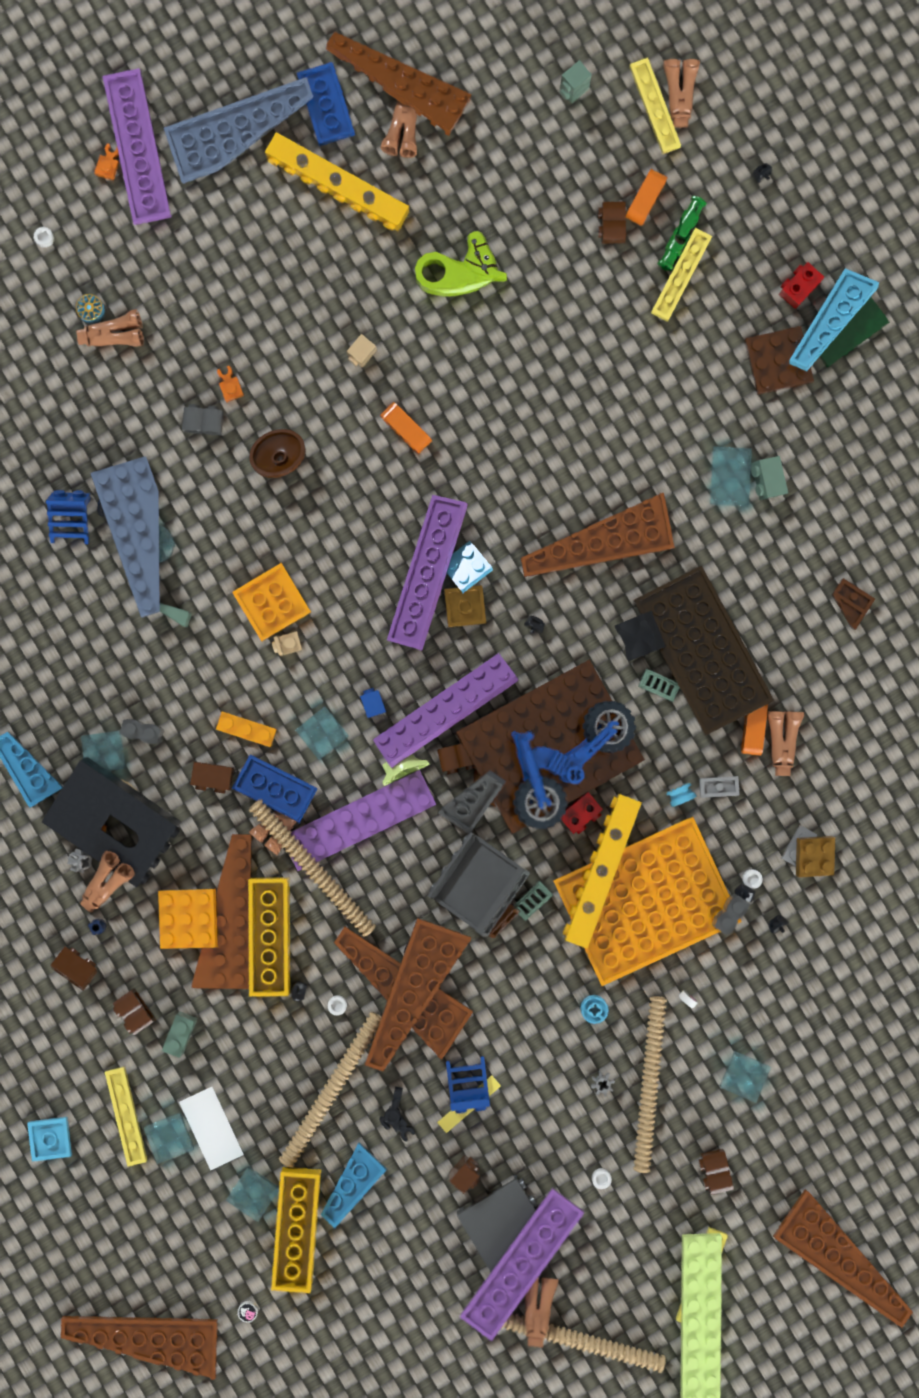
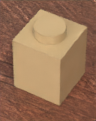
(361, 351)

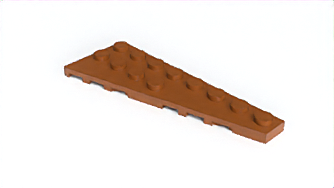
(424, 966)
(441, 1018)
(822, 1243)
(166, 1341)

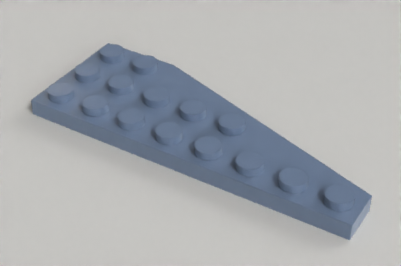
(219, 136)
(132, 514)

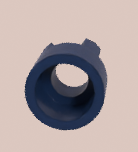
(102, 926)

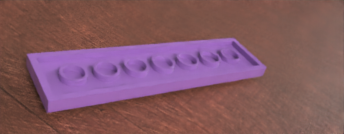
(137, 146)
(427, 572)
(445, 710)
(365, 817)
(521, 1264)

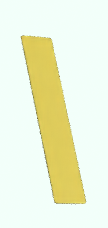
(452, 1119)

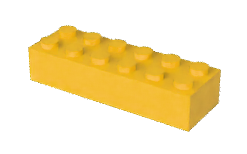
(269, 936)
(296, 1230)

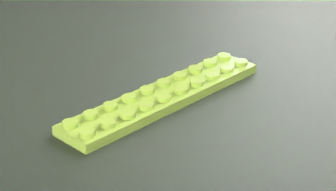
(701, 1315)

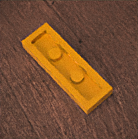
(246, 729)

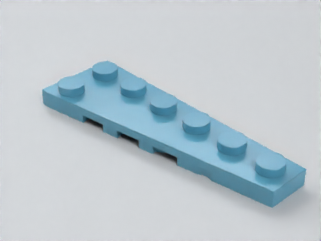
(839, 308)

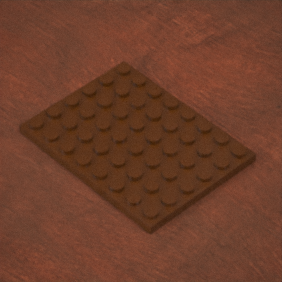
(555, 719)

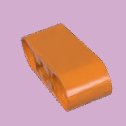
(646, 197)
(405, 427)
(754, 732)

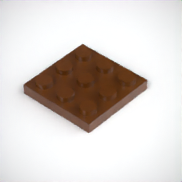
(770, 361)

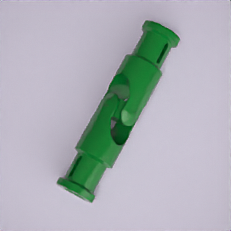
(687, 222)

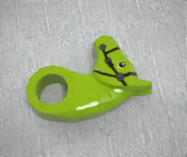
(461, 277)

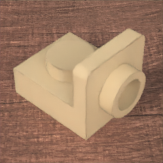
(287, 644)

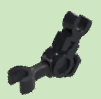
(393, 1116)

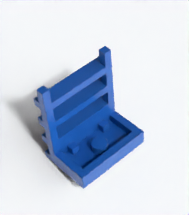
(68, 504)
(468, 1098)

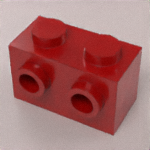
(801, 285)
(581, 812)

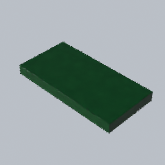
(860, 328)

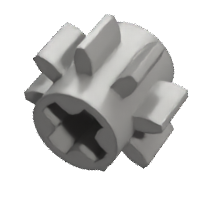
(79, 861)
(601, 1078)

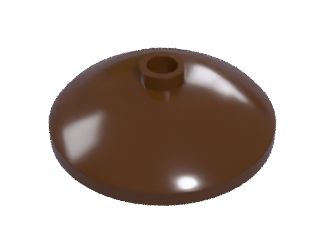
(277, 453)

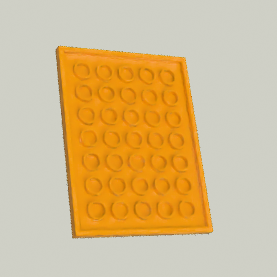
(656, 903)

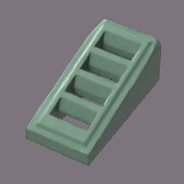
(176, 614)
(645, 677)
(548, 895)

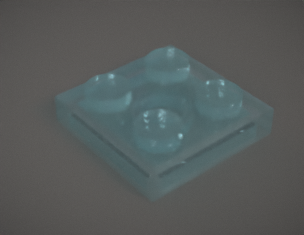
(322, 733)
(104, 749)
(745, 1076)
(168, 1138)
(252, 1194)

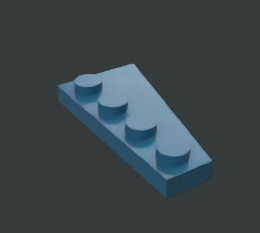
(28, 774)
(357, 1179)

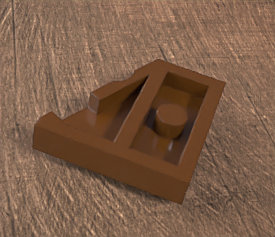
(852, 602)

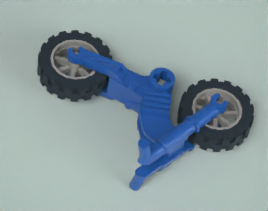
(566, 764)

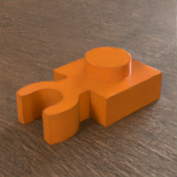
(107, 165)
(230, 386)

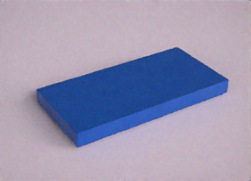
(328, 107)
(275, 787)

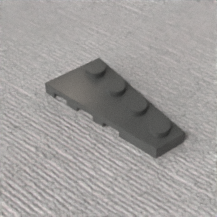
(472, 803)

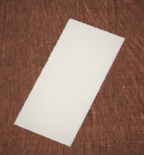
(211, 1128)

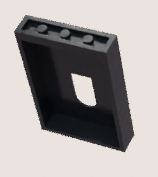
(86, 805)

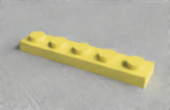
(655, 105)
(681, 274)
(126, 1116)

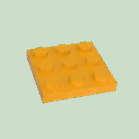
(271, 602)
(187, 918)

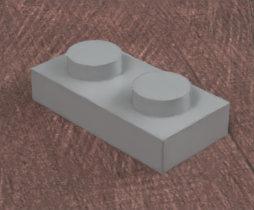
(719, 786)
(790, 852)

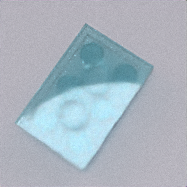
(730, 476)

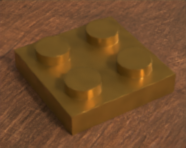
(465, 607)
(815, 856)

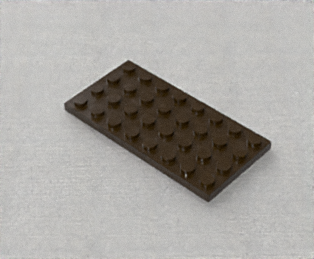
(705, 651)

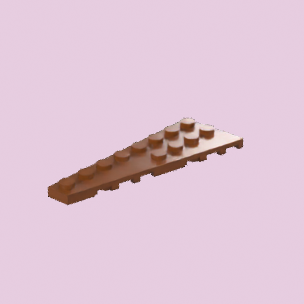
(426, 94)
(624, 535)
(229, 962)

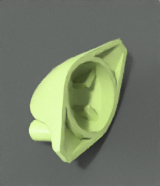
(405, 767)

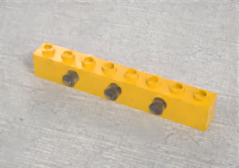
(337, 182)
(602, 870)

